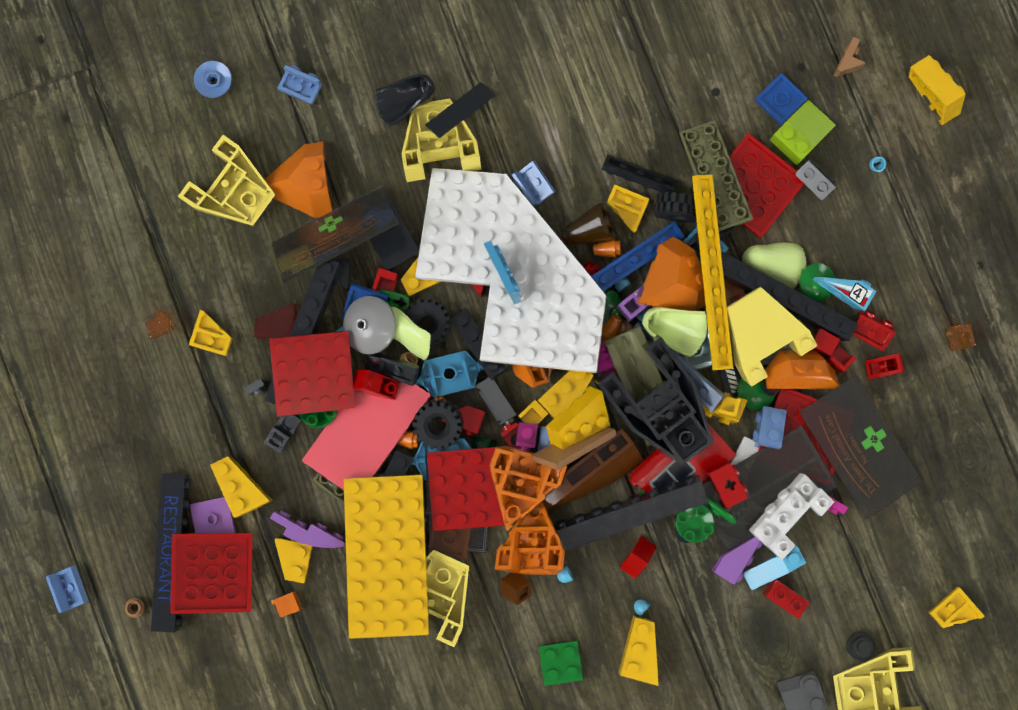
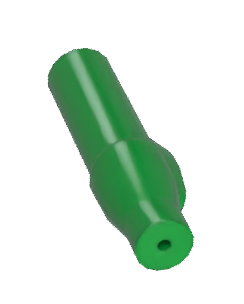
(716, 508)

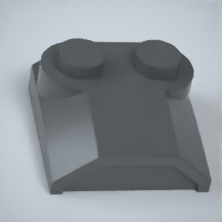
(802, 692)

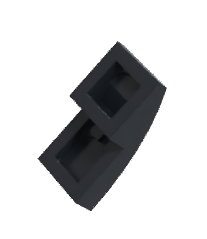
(283, 432)

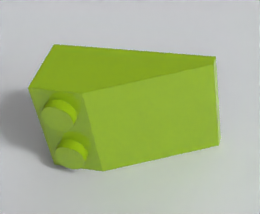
(802, 132)

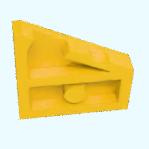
(628, 206)
(414, 285)
(210, 336)
(294, 559)
(955, 609)

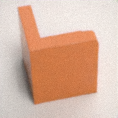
(287, 604)

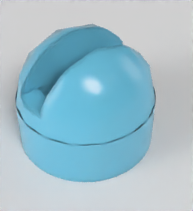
(878, 168)
(622, 284)
(565, 575)
(641, 606)

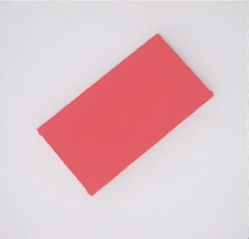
(364, 435)

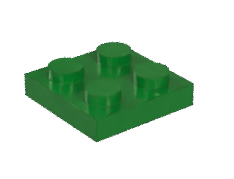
(560, 662)

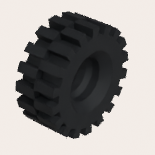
(675, 207)
(434, 310)
(434, 438)

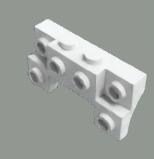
(786, 511)

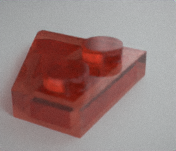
(276, 323)

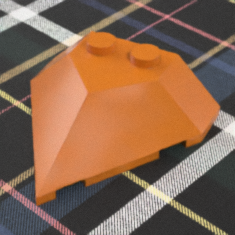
(303, 181)
(674, 278)
(521, 482)
(532, 546)

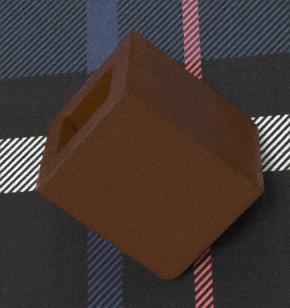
(515, 588)

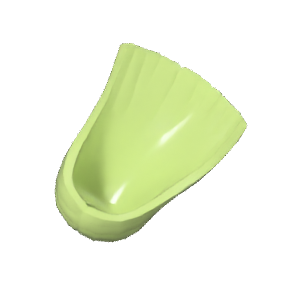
(778, 261)
(680, 329)
(411, 335)

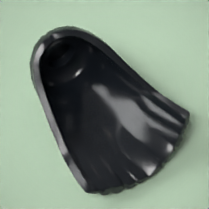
(403, 97)

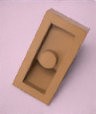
(848, 61)

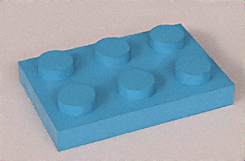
(503, 271)

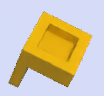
(731, 408)
(533, 413)

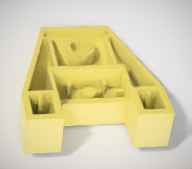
(424, 146)
(238, 190)
(761, 328)
(447, 594)
(874, 682)

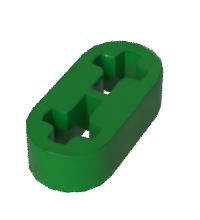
(396, 296)

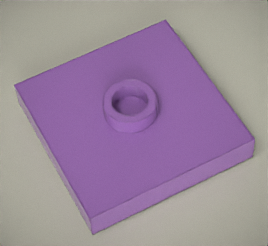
(212, 516)

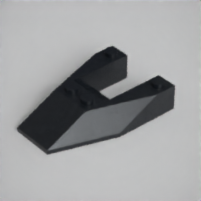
(670, 413)

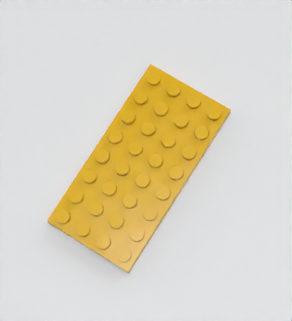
(386, 556)

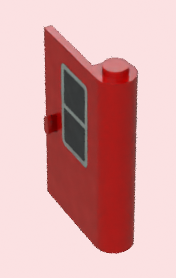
(661, 469)

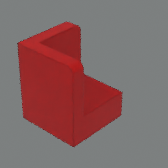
(385, 280)
(825, 343)
(840, 360)

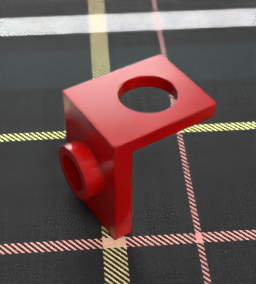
(508, 431)

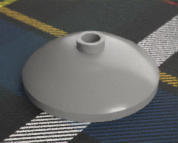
(378, 324)

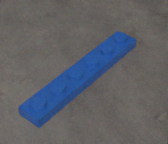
(635, 258)

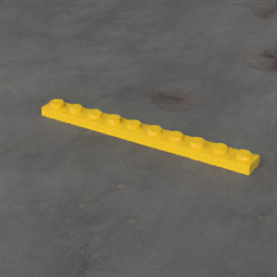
(712, 272)

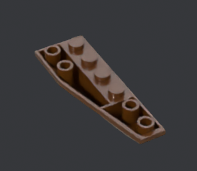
(595, 470)

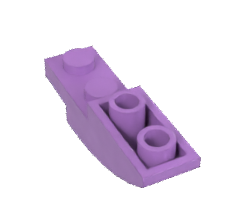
(314, 536)

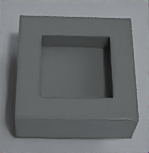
(256, 388)

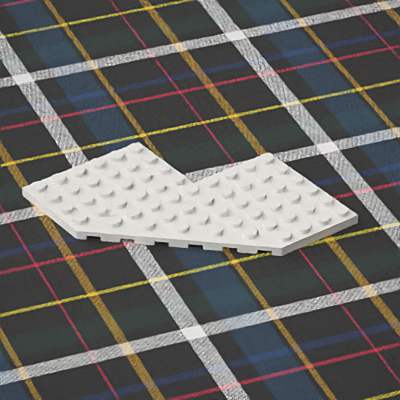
(560, 302)

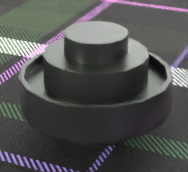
(861, 646)

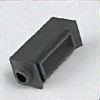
(496, 401)

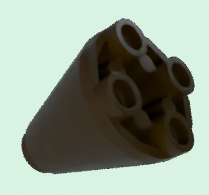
(590, 227)

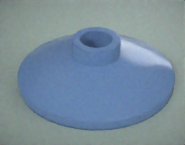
(206, 73)

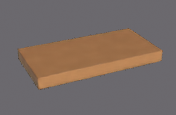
(558, 458)

